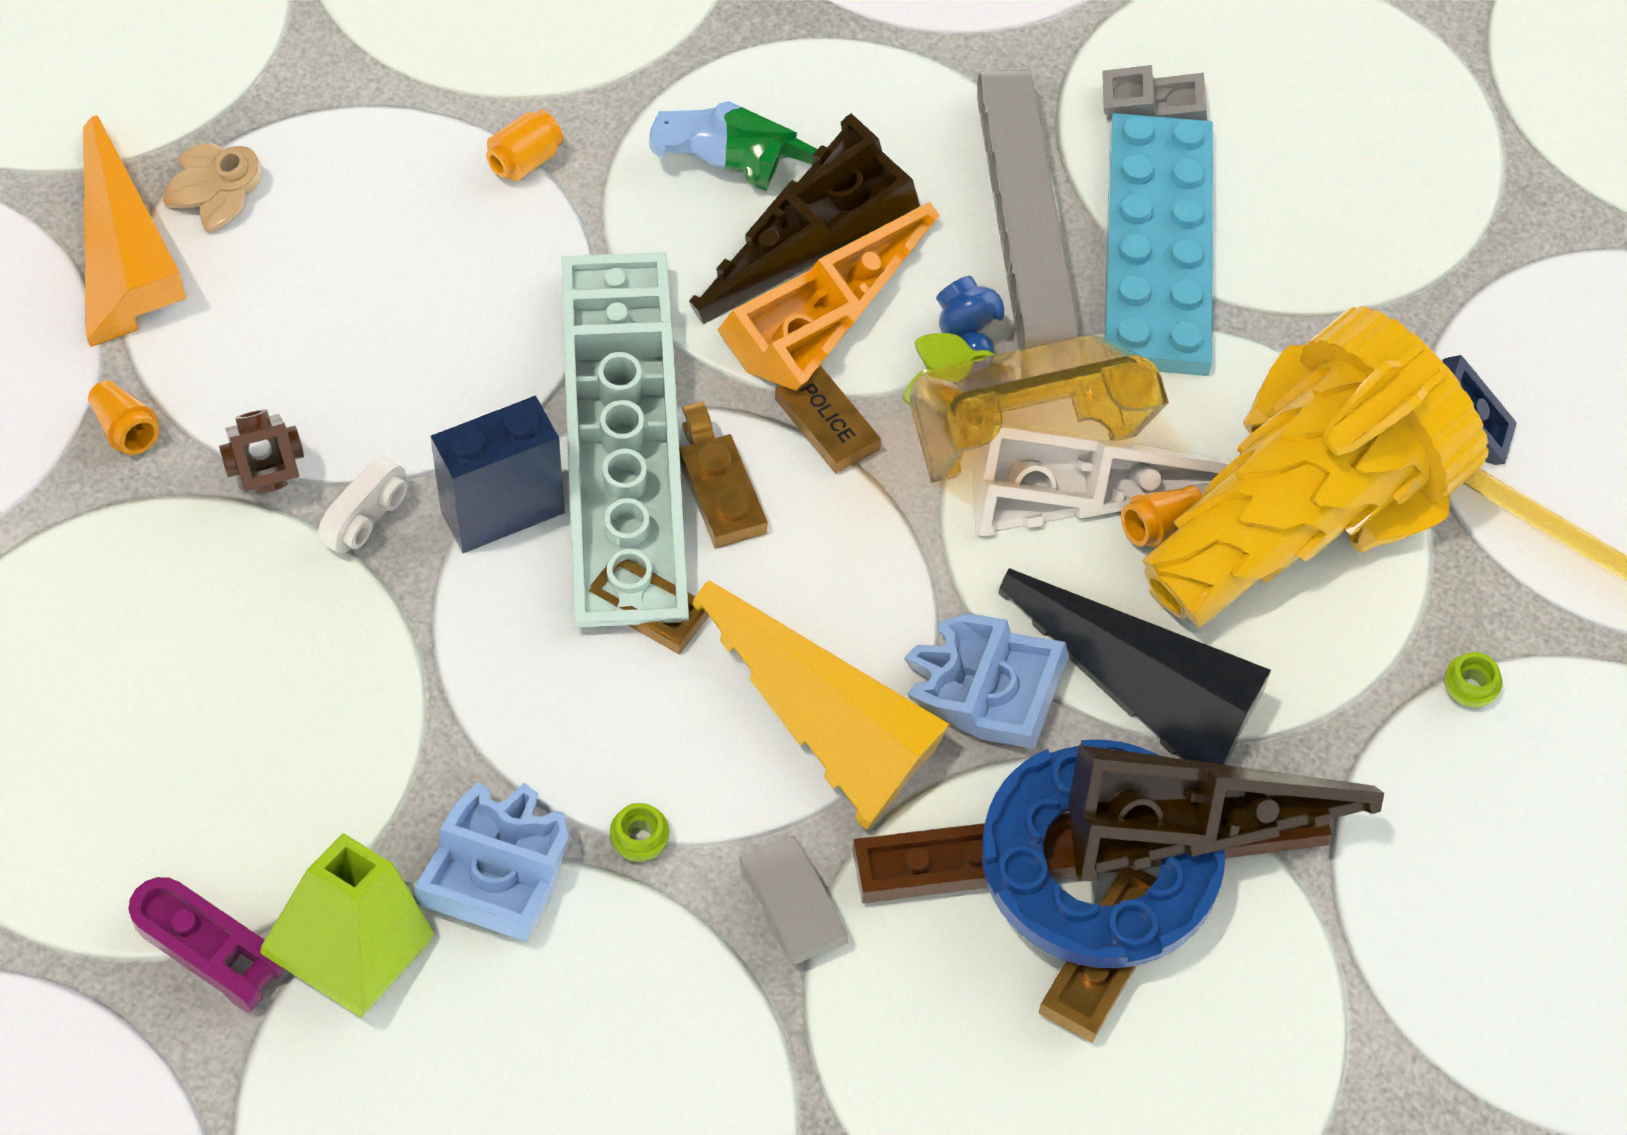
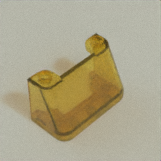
(964, 402)

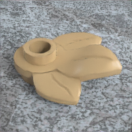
(212, 184)

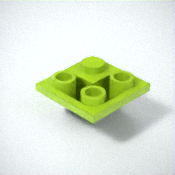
(349, 926)

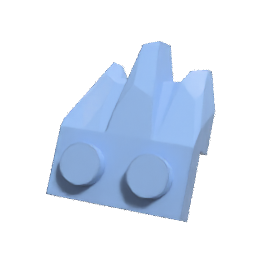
(989, 679)
(495, 862)

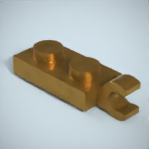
(719, 481)

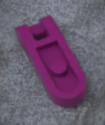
(202, 939)

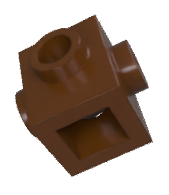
(263, 472)

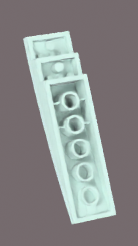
(622, 437)

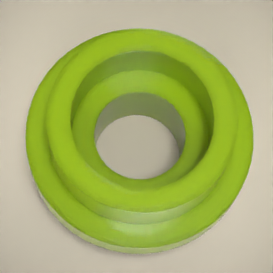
(1476, 667)
(639, 817)

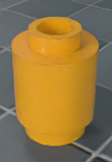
(524, 145)

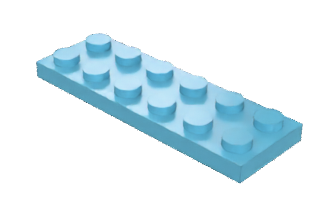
(1160, 241)

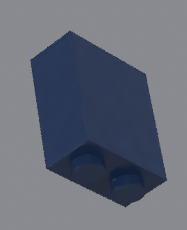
(498, 473)

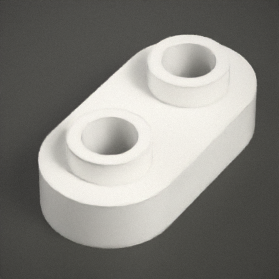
(361, 505)

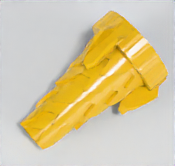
(1342, 437)

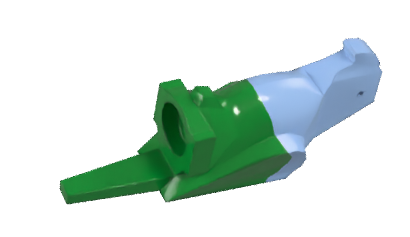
(729, 139)

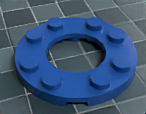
(1052, 918)

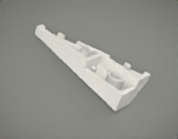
(1055, 475)

